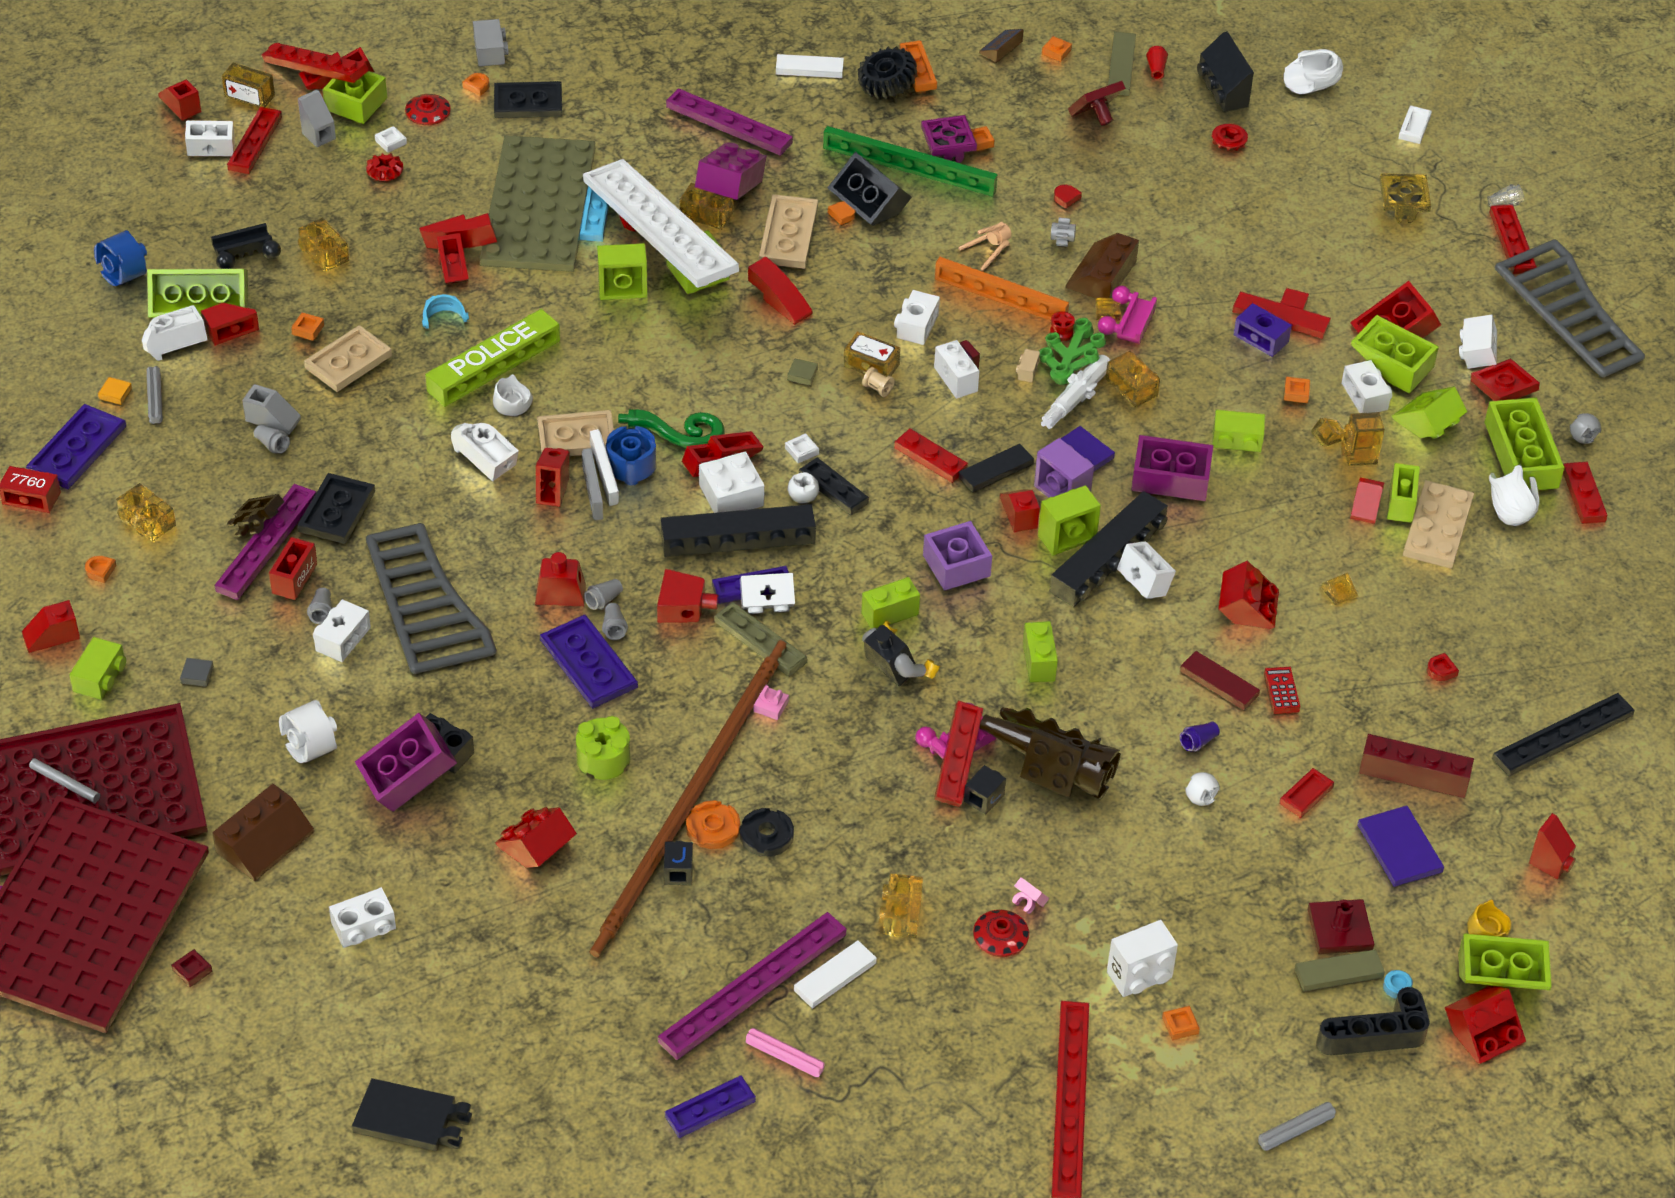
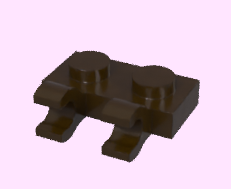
(255, 511)

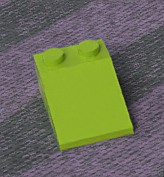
(1396, 353)

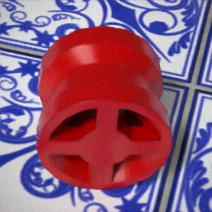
(1063, 324)

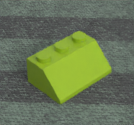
(1505, 961)

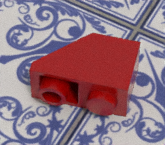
(182, 99)

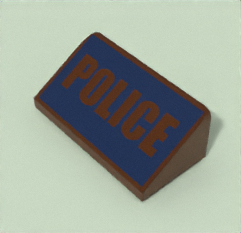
(1002, 44)

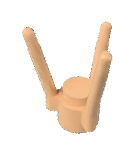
(998, 235)

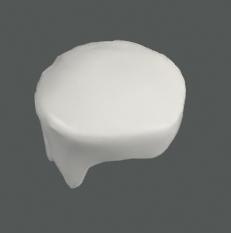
(511, 397)

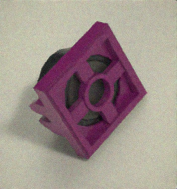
(947, 137)

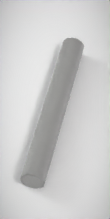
(64, 780)

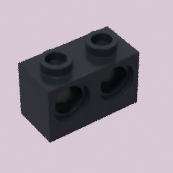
(457, 740)

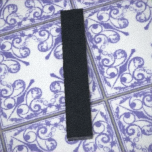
(1563, 734)

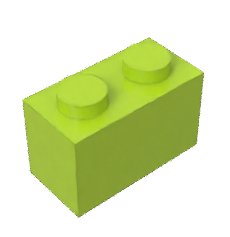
(1238, 430)
(1403, 492)
(890, 603)
(1040, 652)
(97, 668)

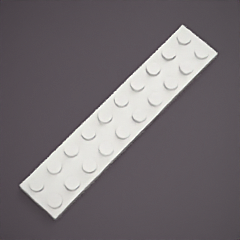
(661, 223)

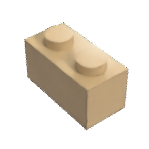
(1028, 365)

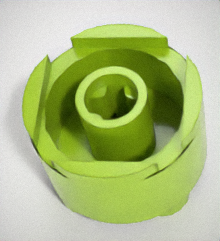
(603, 747)

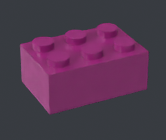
(730, 171)
(1172, 468)
(405, 762)

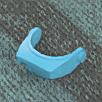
(442, 303)

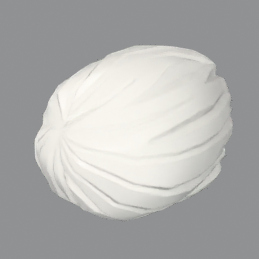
(1313, 71)
(1512, 497)

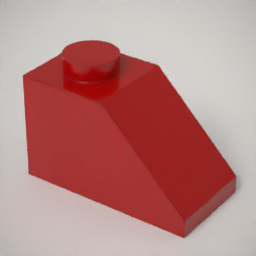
(229, 322)
(1021, 509)
(51, 627)
(1553, 848)

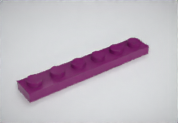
(729, 122)
(264, 544)

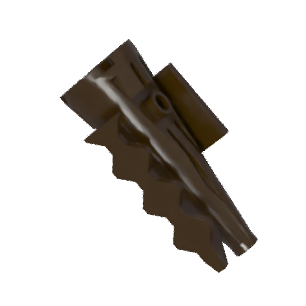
(1055, 756)

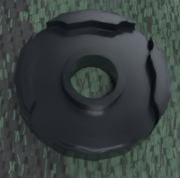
(763, 844)

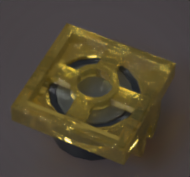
(1405, 195)

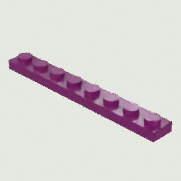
(751, 986)

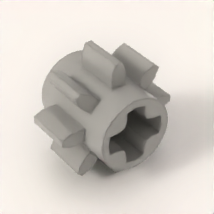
(1063, 232)

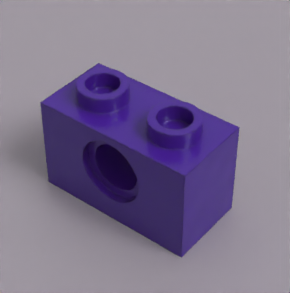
(1262, 330)

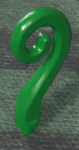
(656, 425)

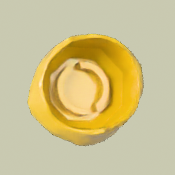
(1489, 921)

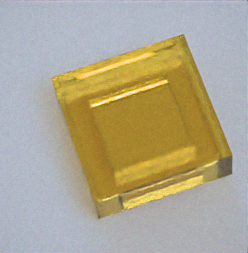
(1107, 307)

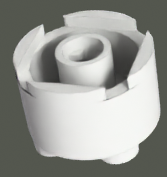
(308, 732)

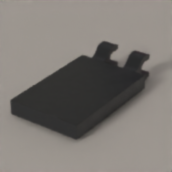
(410, 1116)

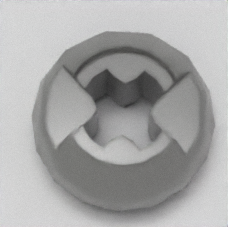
(1585, 428)

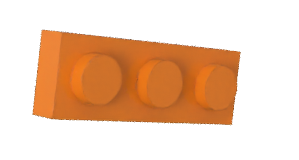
(925, 77)

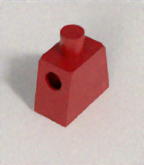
(552, 466)
(560, 582)
(683, 598)

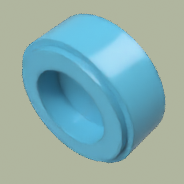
(1395, 981)

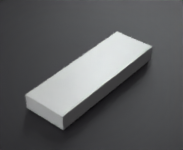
(809, 66)
(604, 467)
(835, 974)

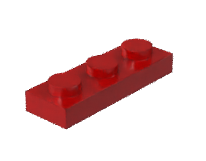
(930, 455)
(1584, 493)

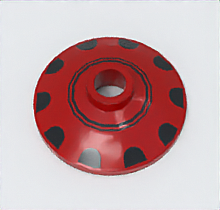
(427, 109)
(1001, 941)

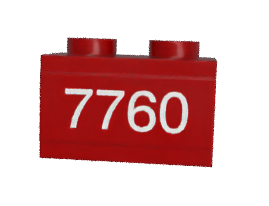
(29, 489)
(293, 568)

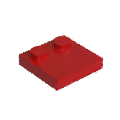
(1505, 381)

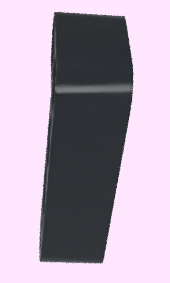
(1404, 1026)

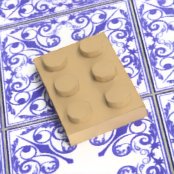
(348, 358)
(573, 430)

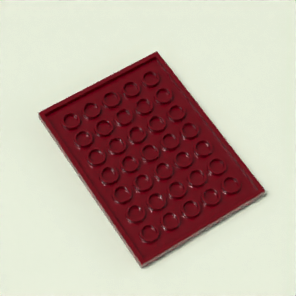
(132, 759)

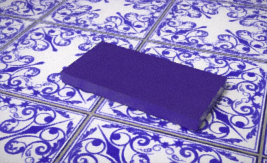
(77, 444)
(588, 661)

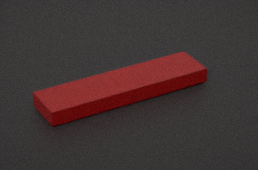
(254, 140)
(1511, 235)
(1301, 320)
(958, 754)

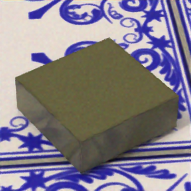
(802, 372)

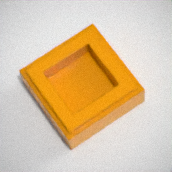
(115, 390)

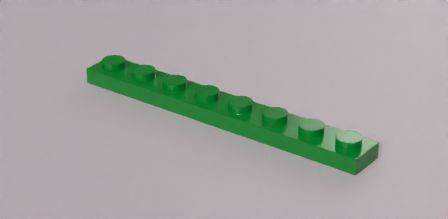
(910, 161)

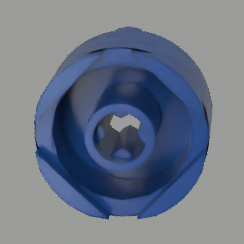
(121, 258)
(631, 454)

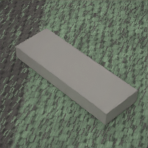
(592, 484)

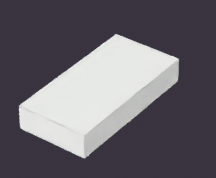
(1415, 124)

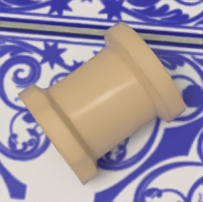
(878, 382)

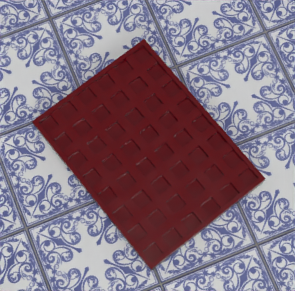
(89, 910)

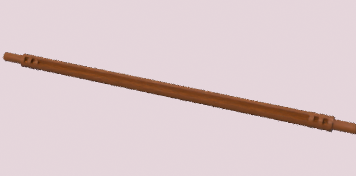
(687, 801)

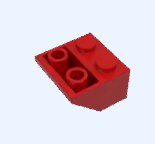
(1248, 597)
(536, 836)
(1486, 1023)

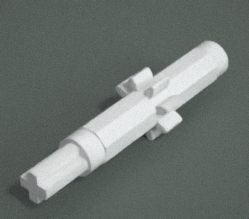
(1078, 389)

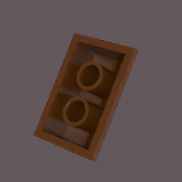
(1105, 266)
(262, 832)

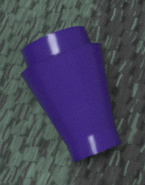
(1197, 736)

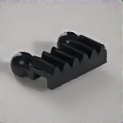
(242, 241)

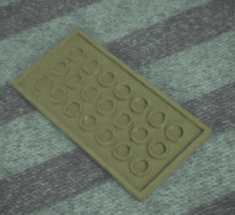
(538, 203)

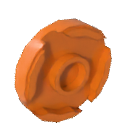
(713, 825)

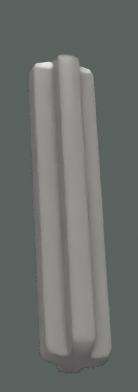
(154, 395)
(1296, 1126)

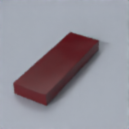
(1219, 680)

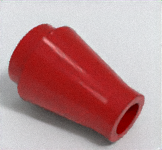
(1157, 60)

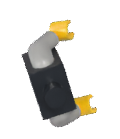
(893, 655)

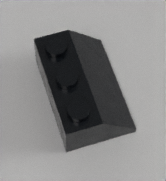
(1226, 73)
(868, 191)

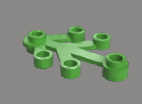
(1062, 371)

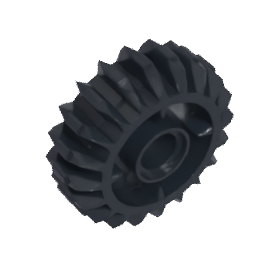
(887, 72)

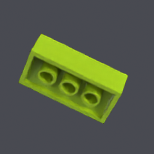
(203, 288)

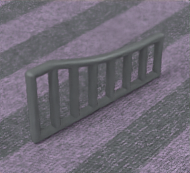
(1545, 312)
(451, 597)

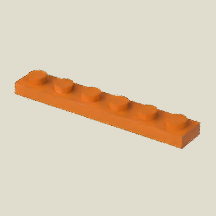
(998, 289)

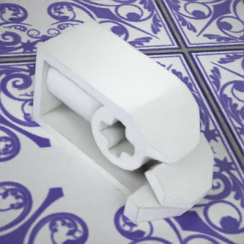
(174, 332)
(484, 448)

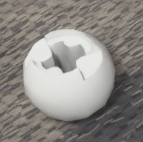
(803, 488)
(1202, 788)

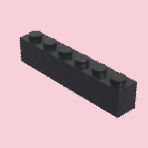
(738, 530)
(1104, 550)

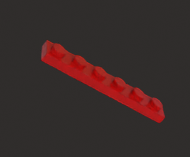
(315, 62)

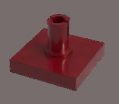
(1098, 101)
(1340, 926)

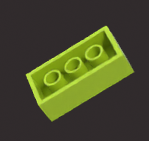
(1524, 439)

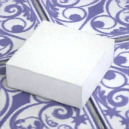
(390, 139)
(801, 448)

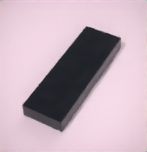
(996, 468)
(836, 487)

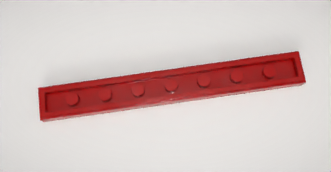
(1070, 1100)

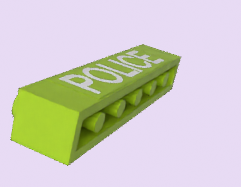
(492, 357)

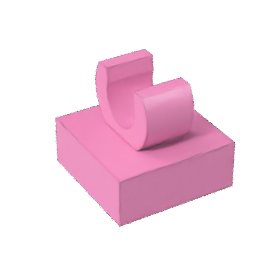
(771, 703)
(1031, 894)

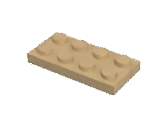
(789, 230)
(1438, 524)

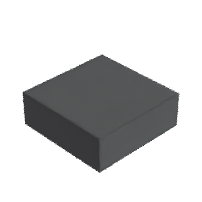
(196, 672)

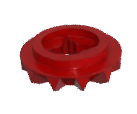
(1236, 134)
(384, 173)

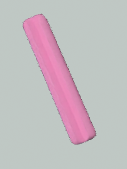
(785, 1052)

